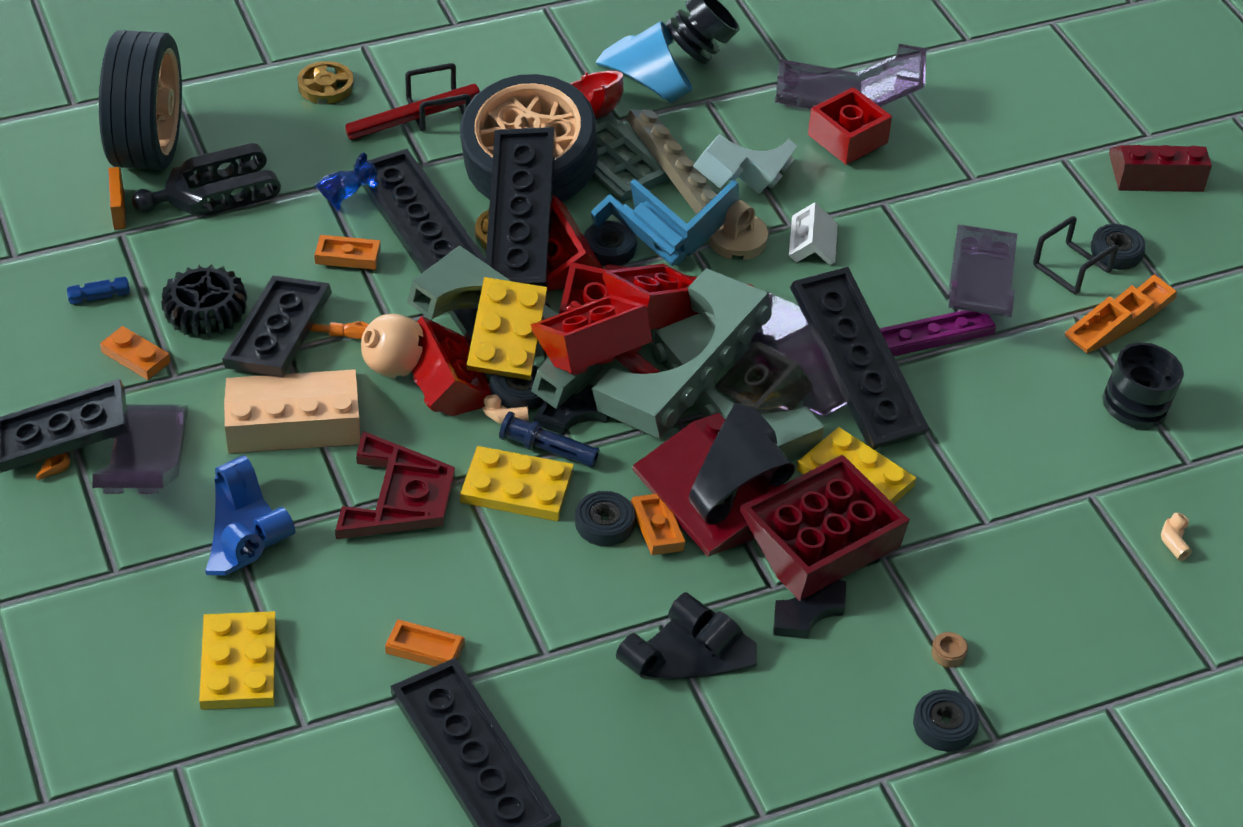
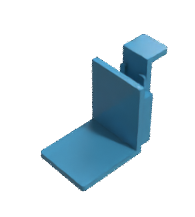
(661, 226)

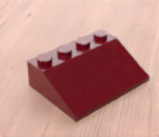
(672, 472)
(824, 526)

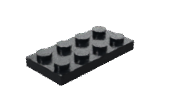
(277, 326)
(63, 425)

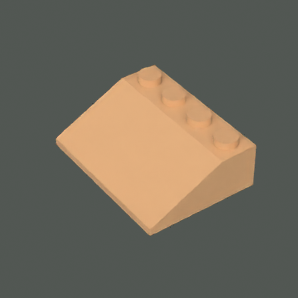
(291, 411)

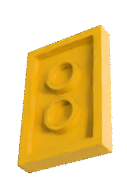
(503, 330)
(882, 472)
(517, 483)
(238, 660)

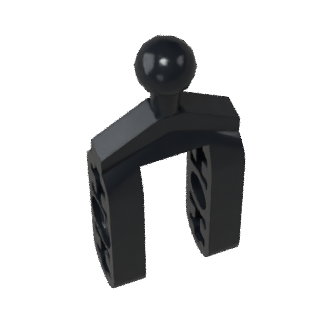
(215, 182)

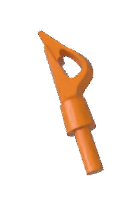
(350, 330)
(54, 465)

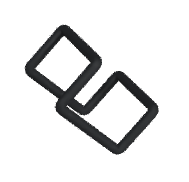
(421, 122)
(1071, 221)

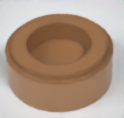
(949, 649)

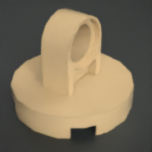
(740, 234)

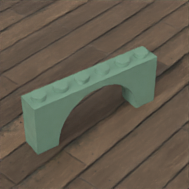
(457, 284)
(682, 341)
(659, 399)

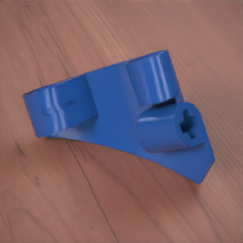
(243, 519)

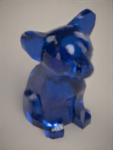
(342, 184)

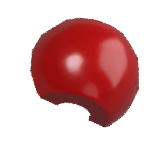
(601, 90)

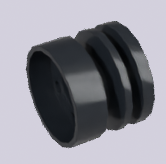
(702, 27)
(1142, 385)

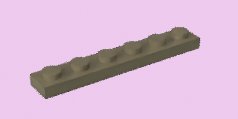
(671, 158)

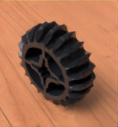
(204, 300)

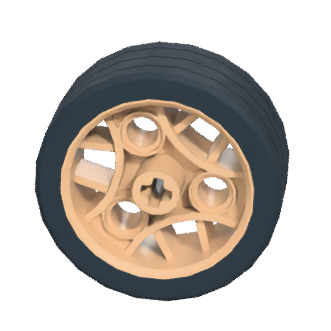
(140, 99)
(532, 103)

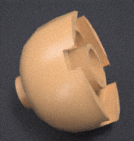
(392, 345)

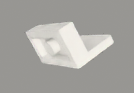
(813, 232)

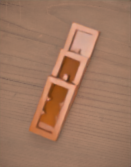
(1121, 315)

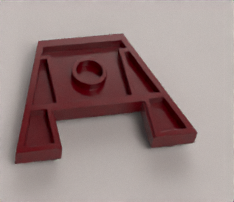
(411, 495)

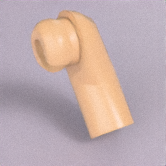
(497, 412)
(1172, 536)

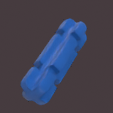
(98, 290)

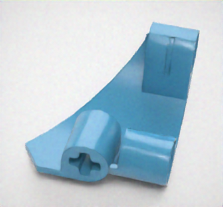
(649, 62)

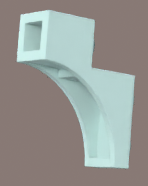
(758, 169)

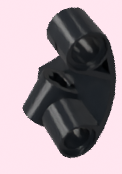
(738, 455)
(690, 645)

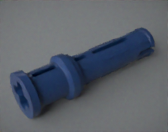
(534, 436)

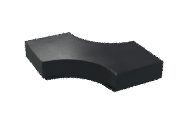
(576, 409)
(797, 617)

